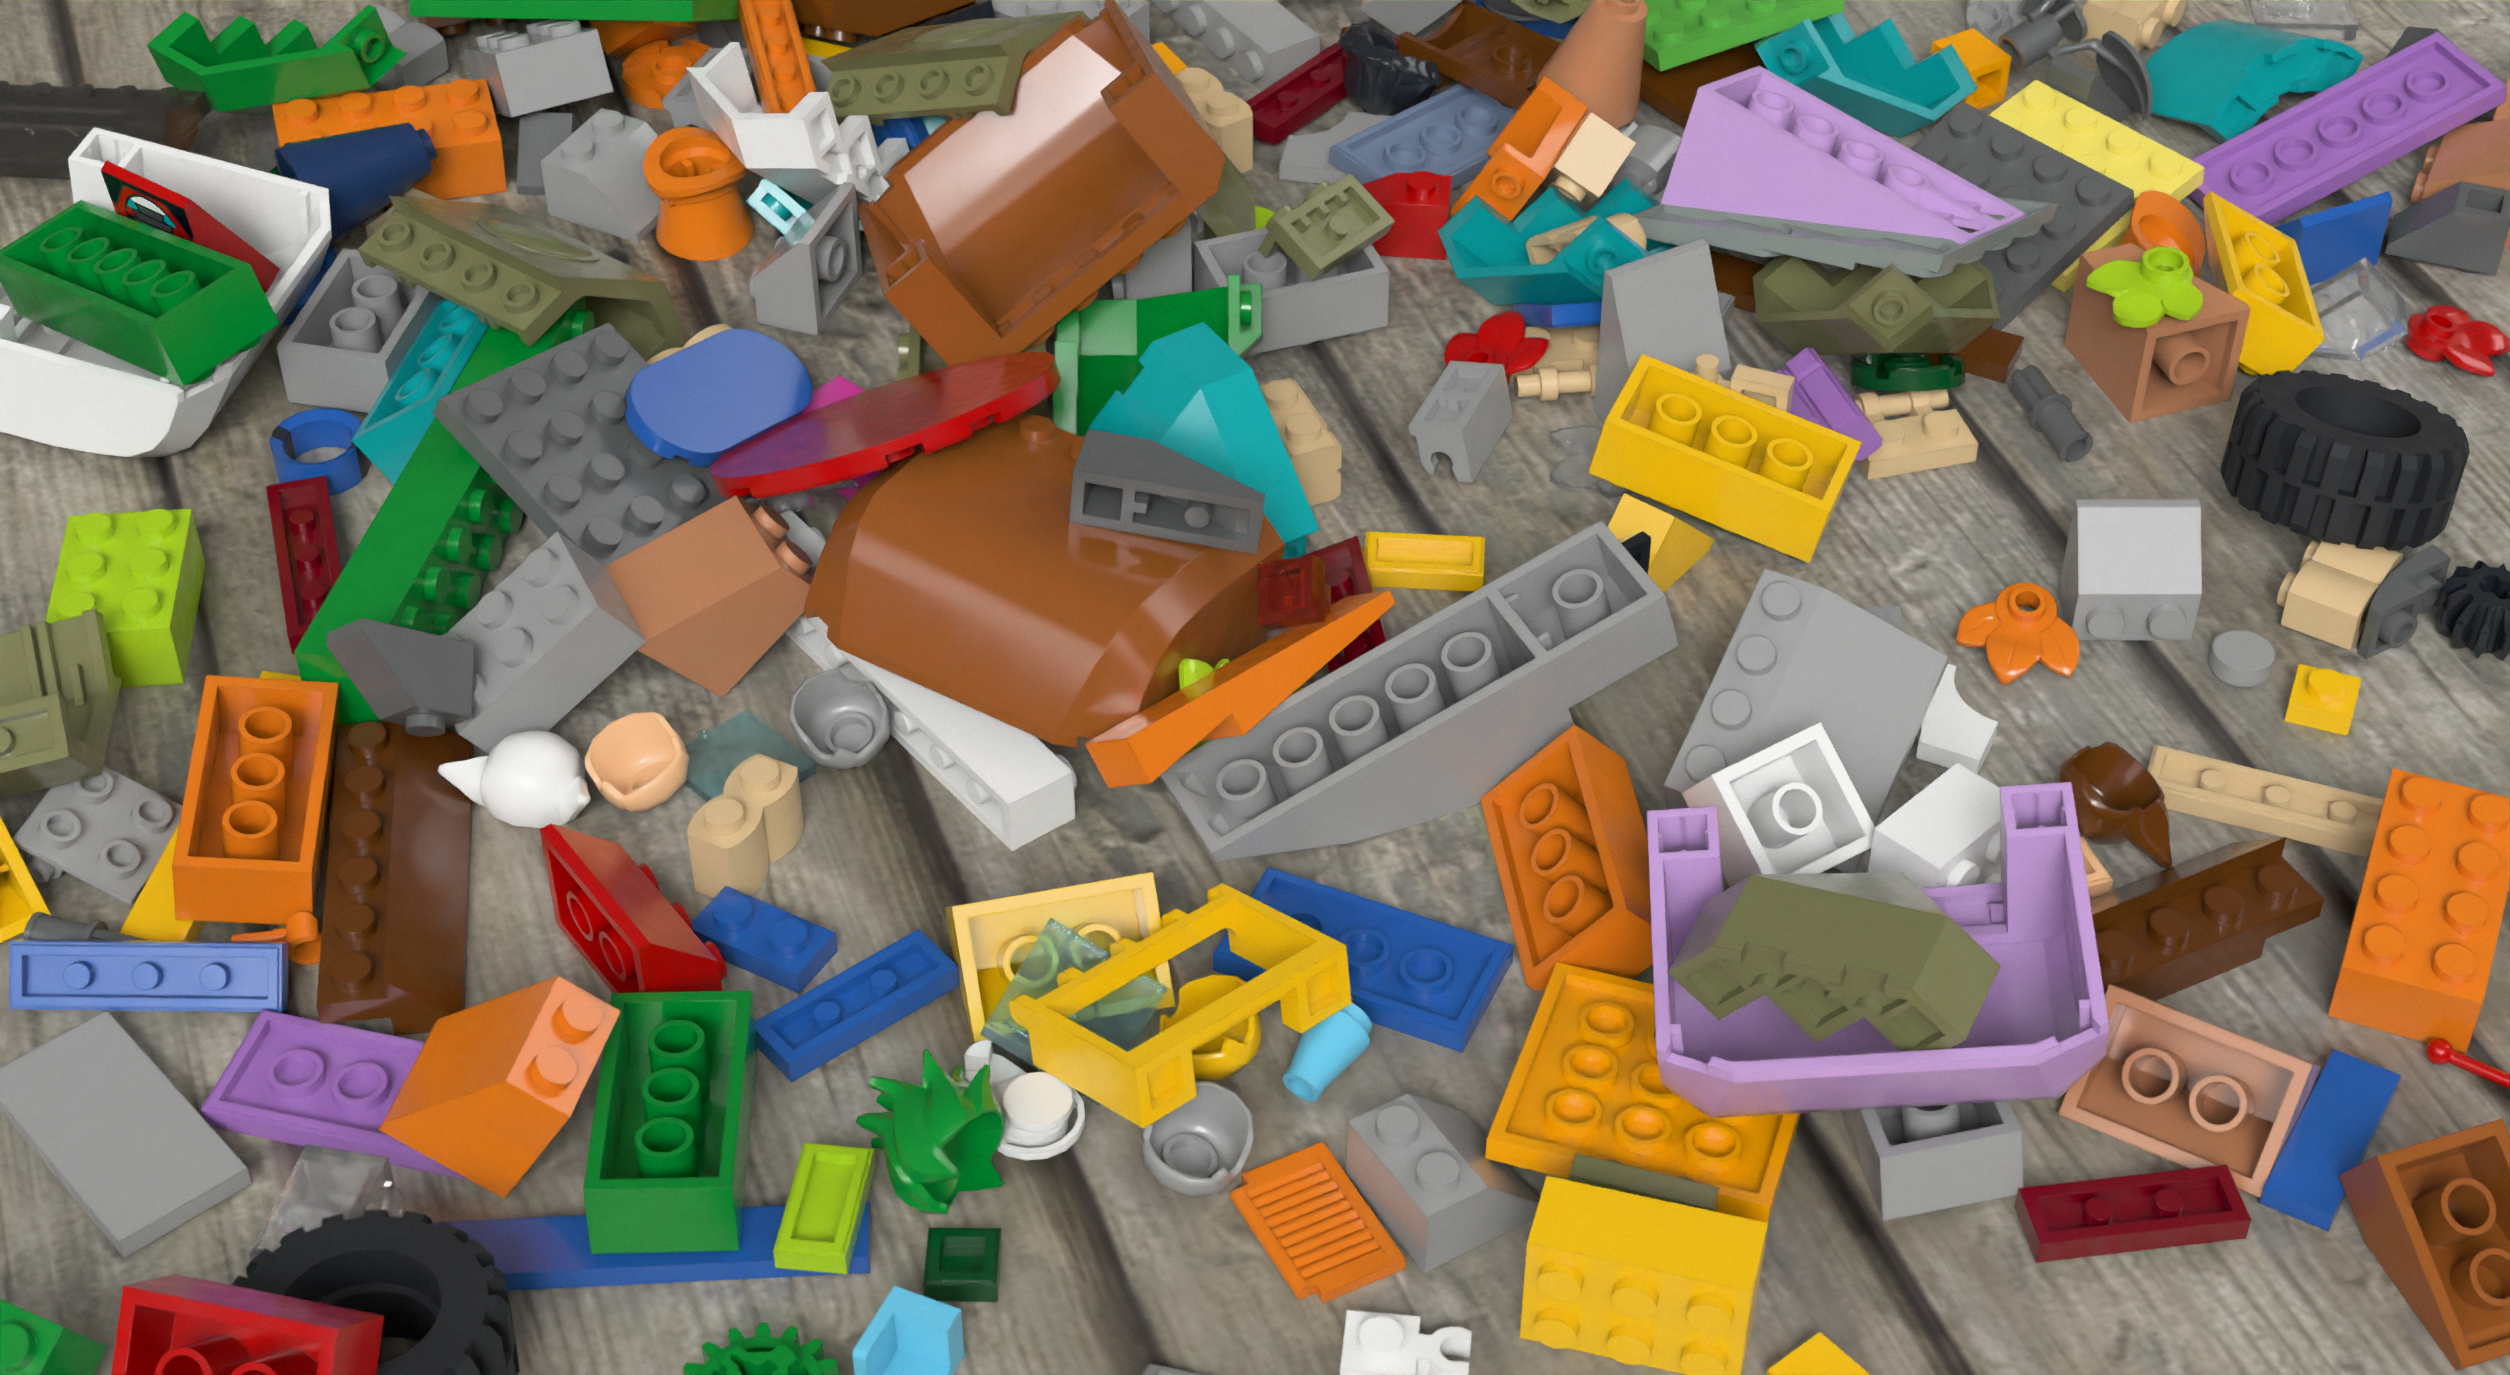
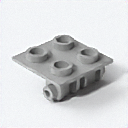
(99, 832)

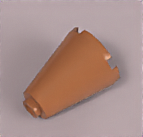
(1603, 60)

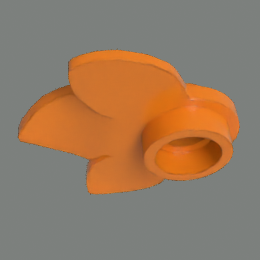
(2020, 638)

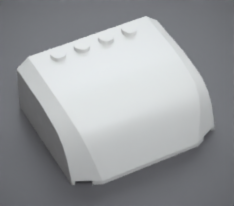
(103, 405)

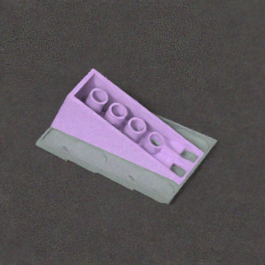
(1798, 178)

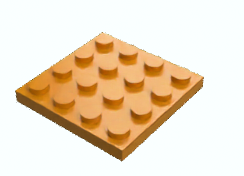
(1597, 1091)

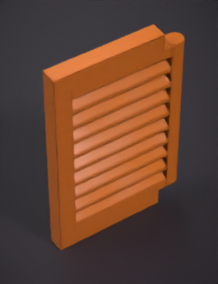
(1316, 1225)

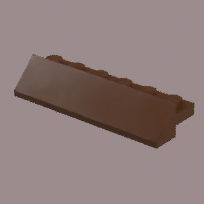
(395, 880)
(2199, 917)

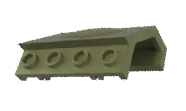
(938, 68)
(519, 272)
(55, 703)

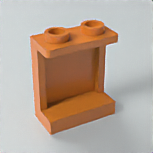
(1525, 149)

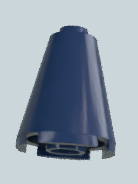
(359, 169)

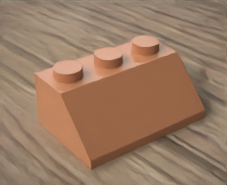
(2191, 1090)

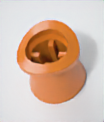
(698, 195)

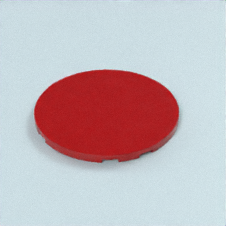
(885, 425)

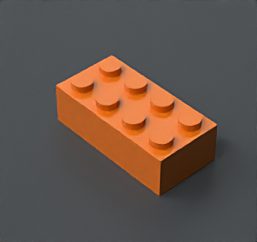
(453, 114)
(256, 800)
(2427, 912)

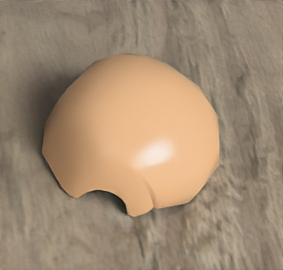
(637, 761)

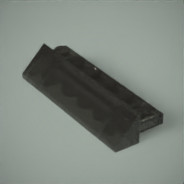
(48, 122)

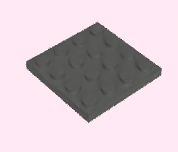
(2026, 169)
(564, 450)

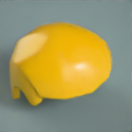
(1228, 1051)

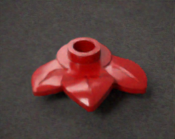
(2453, 335)
(1498, 342)

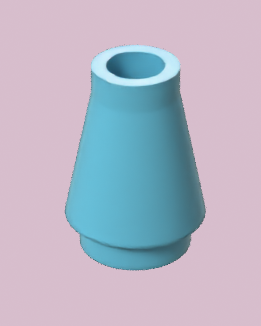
(1327, 1052)

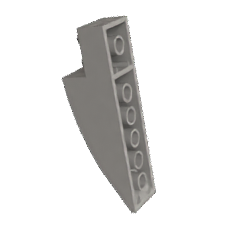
(1431, 711)

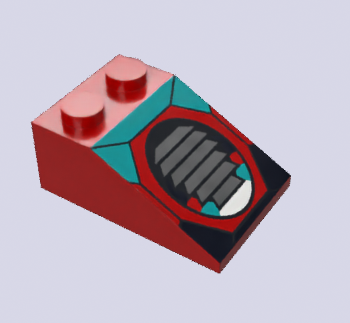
(180, 216)

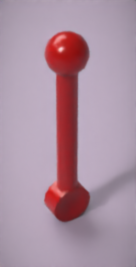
(2441, 1052)

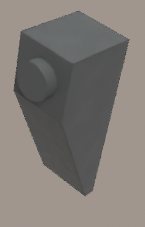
(1161, 494)

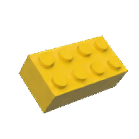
(1724, 458)

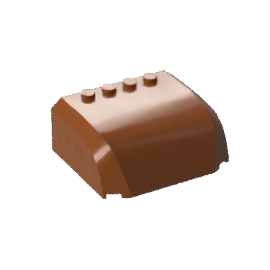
(1031, 212)
(988, 595)

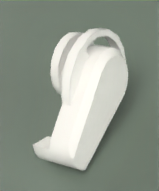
(1032, 1105)

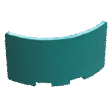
(2235, 70)

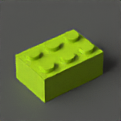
(144, 580)

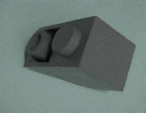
(2454, 228)

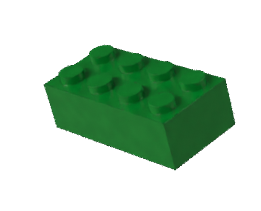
(672, 1124)

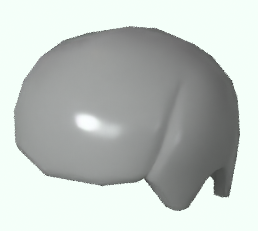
(839, 720)
(1201, 1142)

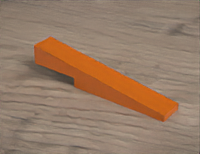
(1232, 696)

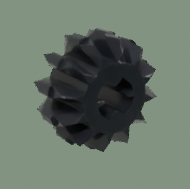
(2477, 609)

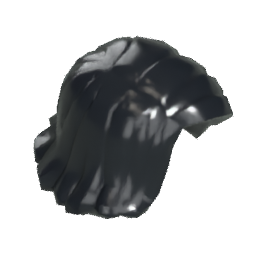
(1379, 76)

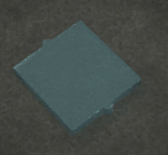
(729, 744)

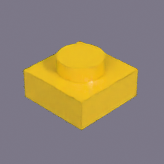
(2323, 699)

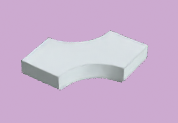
(1954, 730)

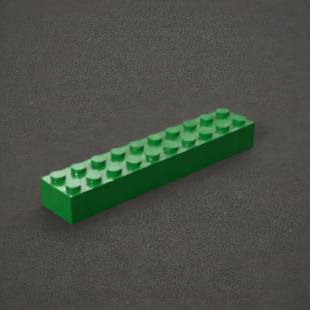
(433, 533)

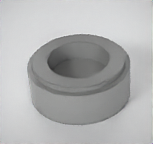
(2242, 658)

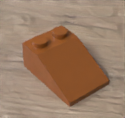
(2443, 1235)

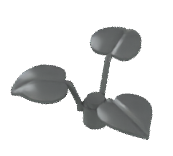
(2115, 56)

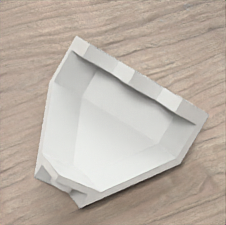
(792, 149)

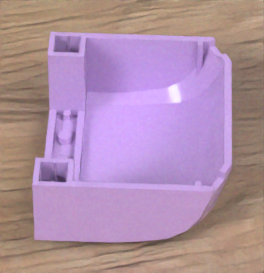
(2029, 1041)

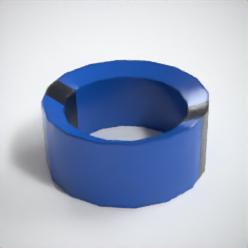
(316, 430)

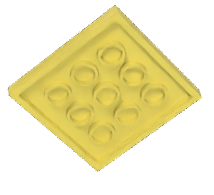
(2101, 146)

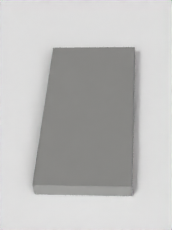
(118, 1133)

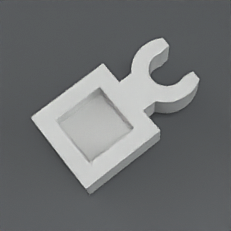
(1394, 1346)

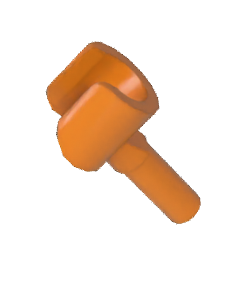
(300, 933)

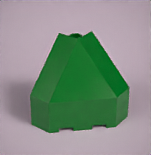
(251, 76)
(1103, 342)

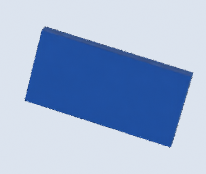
(1401, 965)

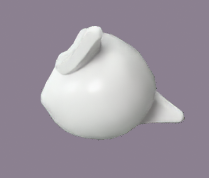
(525, 780)

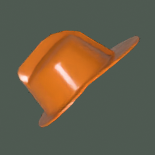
(2165, 222)

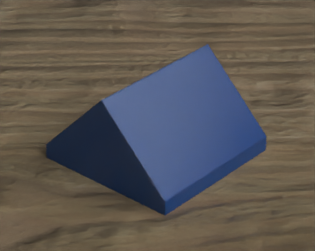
(2340, 236)

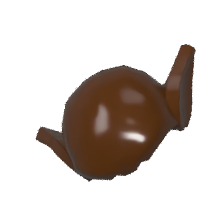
(2118, 800)

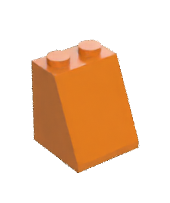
(501, 1081)

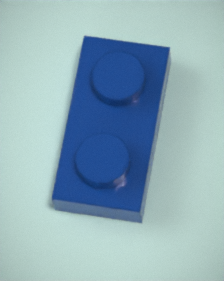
(765, 939)

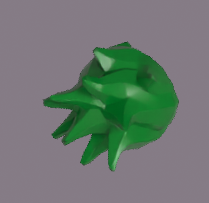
(937, 1134)

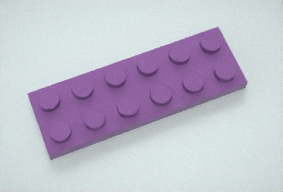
(2349, 130)

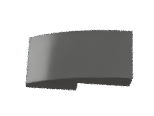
(2399, 599)

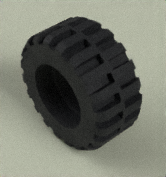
(2344, 459)
(415, 1275)

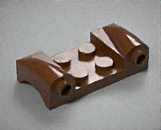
(1484, 53)

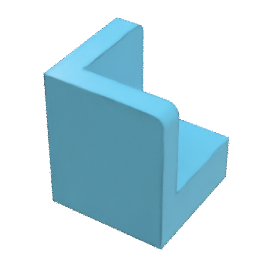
(911, 1338)

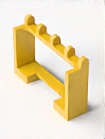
(1158, 1076)

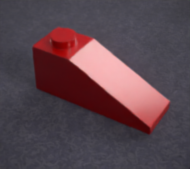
(1420, 208)

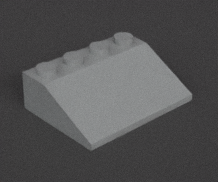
(1805, 662)

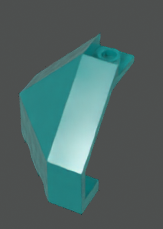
(1867, 73)
(1493, 258)
(1211, 409)

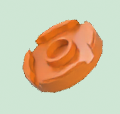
(657, 68)

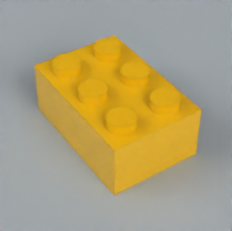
(1641, 1279)

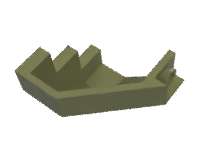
(1873, 308)
(1839, 953)

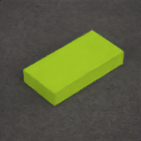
(824, 1208)

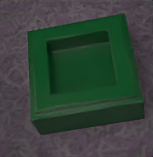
(963, 1264)

